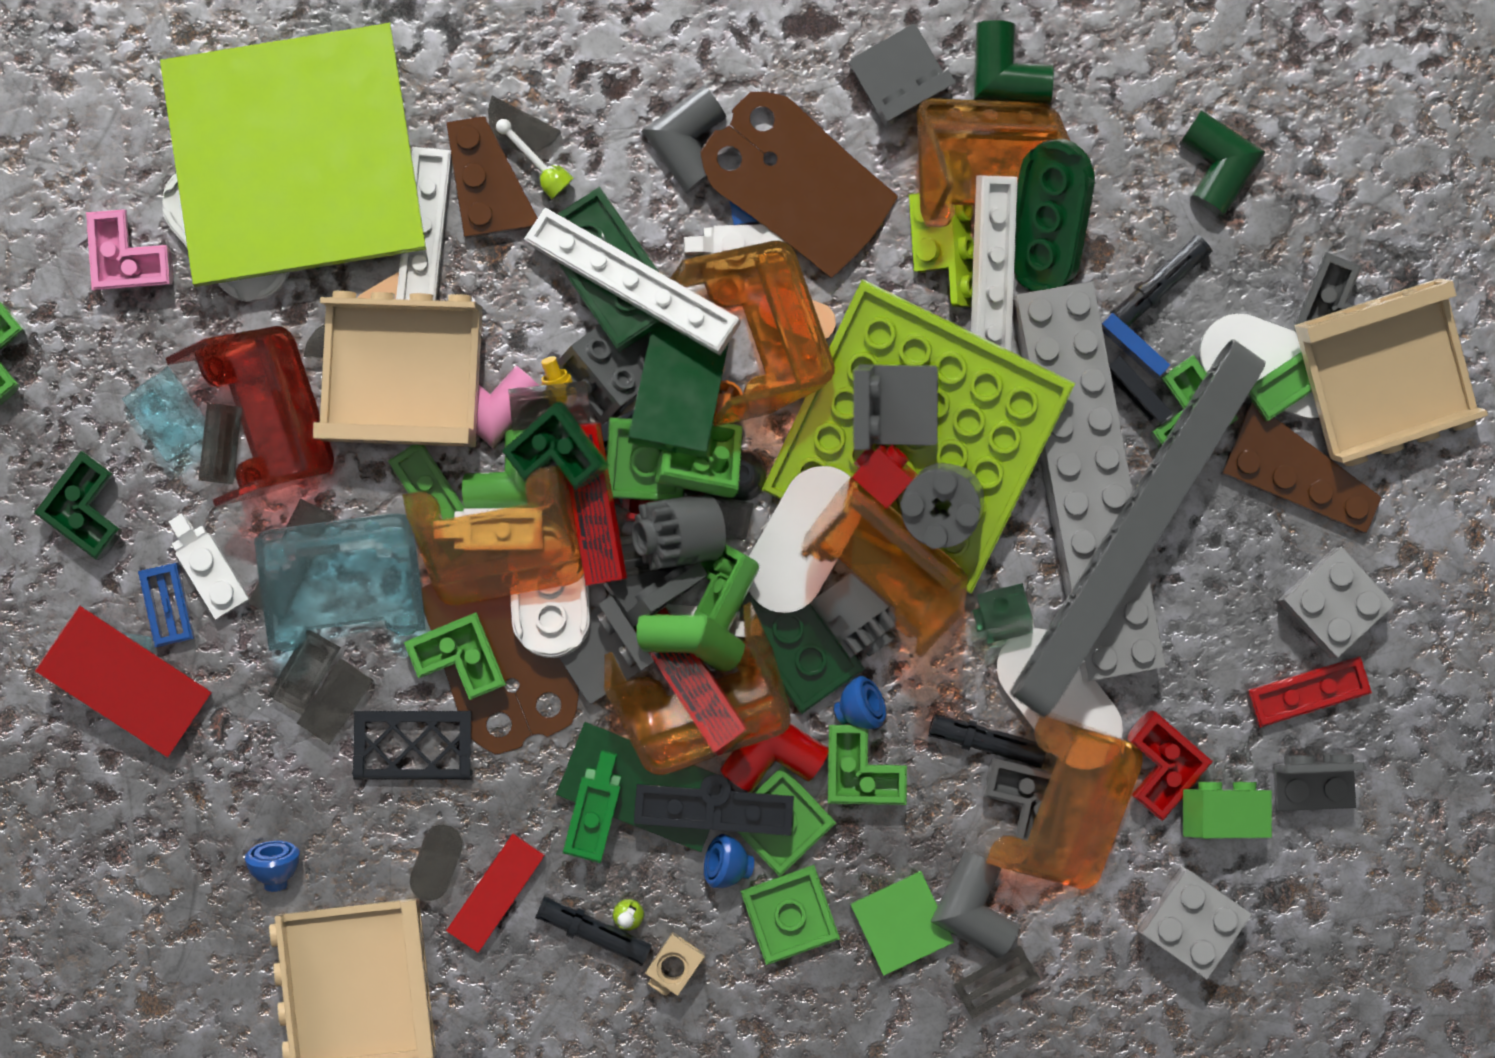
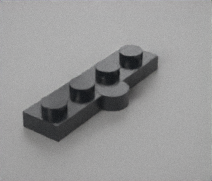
(713, 808)

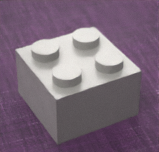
(1336, 602)
(1194, 922)

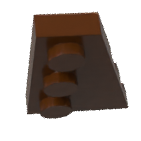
(485, 183)

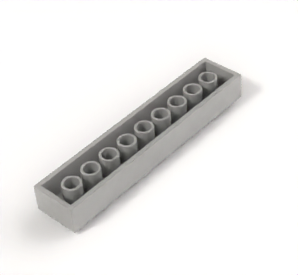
(1087, 466)

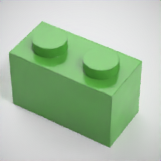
(1227, 812)

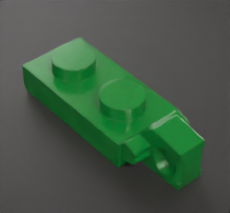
(593, 810)

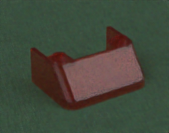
(276, 407)

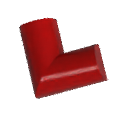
(791, 749)
(1176, 761)

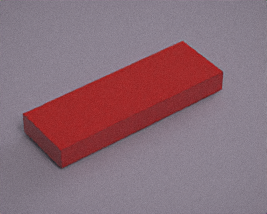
(1309, 691)
(495, 892)

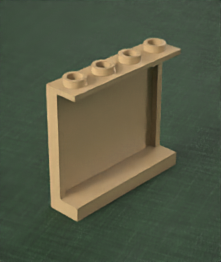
(400, 370)
(1388, 372)
(354, 982)

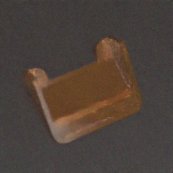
(971, 140)
(500, 548)
(1078, 808)

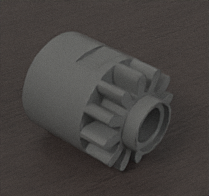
(679, 531)
(856, 615)

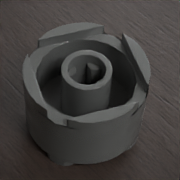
(936, 527)

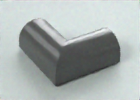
(676, 133)
(1329, 288)
(1019, 786)
(964, 911)

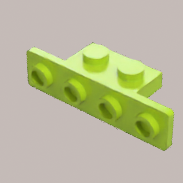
(945, 249)

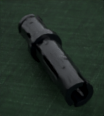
(1194, 251)
(975, 736)
(595, 931)

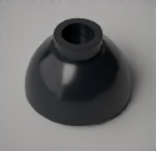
(751, 475)

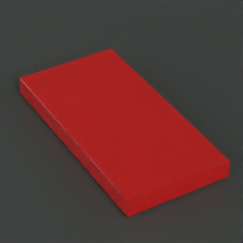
(123, 681)

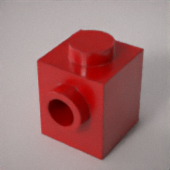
(884, 473)

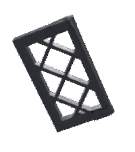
(431, 772)

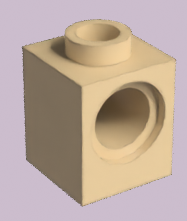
(686, 952)

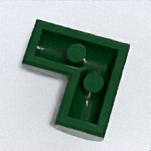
(997, 74)
(1230, 159)
(556, 438)
(70, 508)

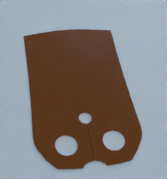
(812, 195)
(533, 672)

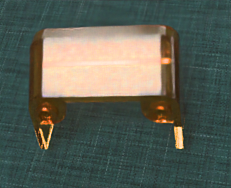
(780, 317)
(878, 547)
(663, 729)

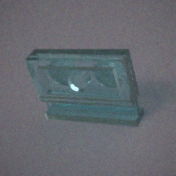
(167, 414)

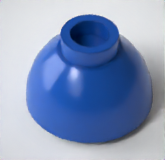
(861, 704)
(726, 862)
(273, 863)

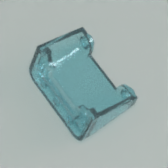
(339, 577)

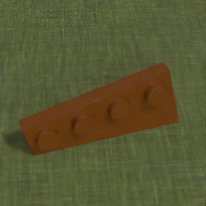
(1292, 469)

